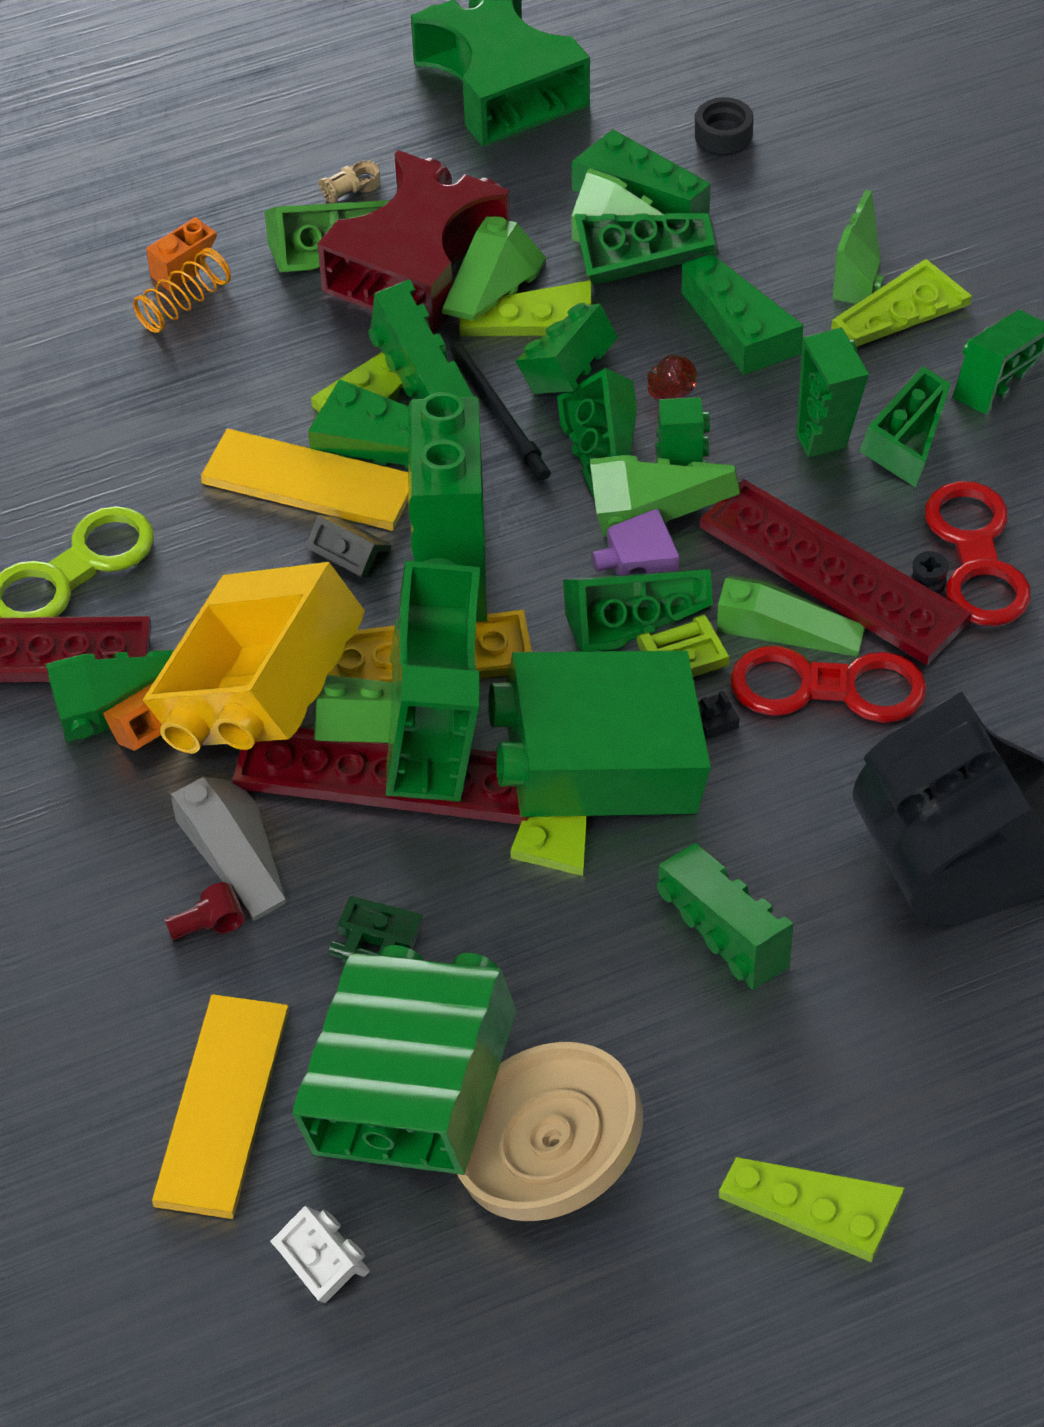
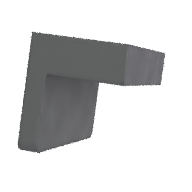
(345, 544)

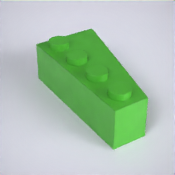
(352, 710)

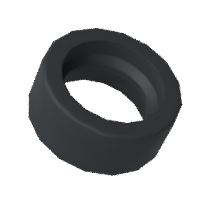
(724, 140)

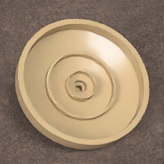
(554, 1132)

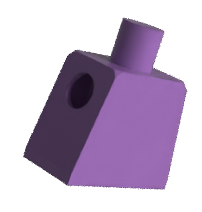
(638, 547)

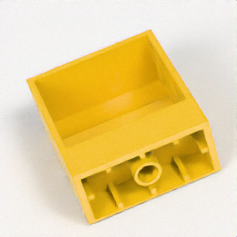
(254, 657)

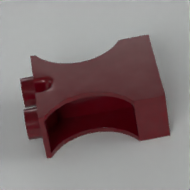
(410, 236)

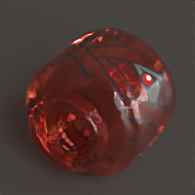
(671, 378)

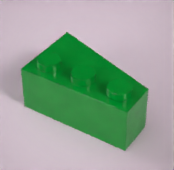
(998, 356)
(906, 426)

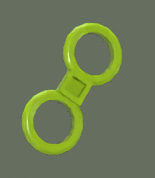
(79, 562)

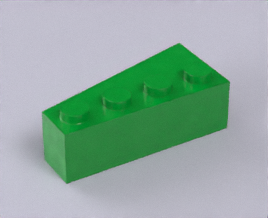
(645, 174)
(642, 243)
(740, 316)
(828, 391)
(361, 426)
(726, 915)

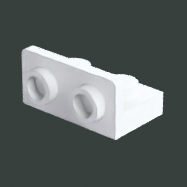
(319, 1252)

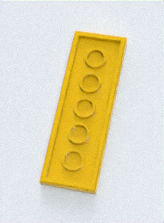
(308, 479)
(370, 649)
(221, 1107)

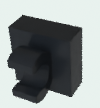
(717, 715)

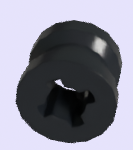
(930, 570)

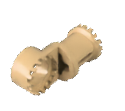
(348, 181)

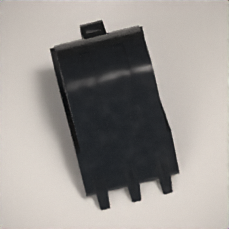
(955, 815)

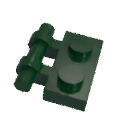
(374, 924)

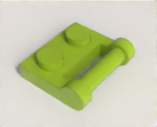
(704, 650)

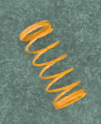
(215, 255)

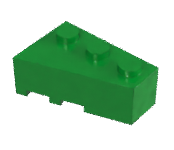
(567, 350)
(682, 431)

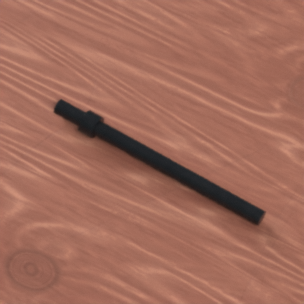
(527, 449)

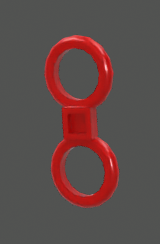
(977, 552)
(828, 682)

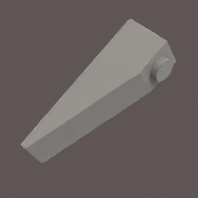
(232, 839)

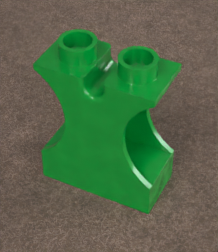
(507, 68)
(433, 681)

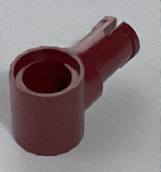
(215, 910)

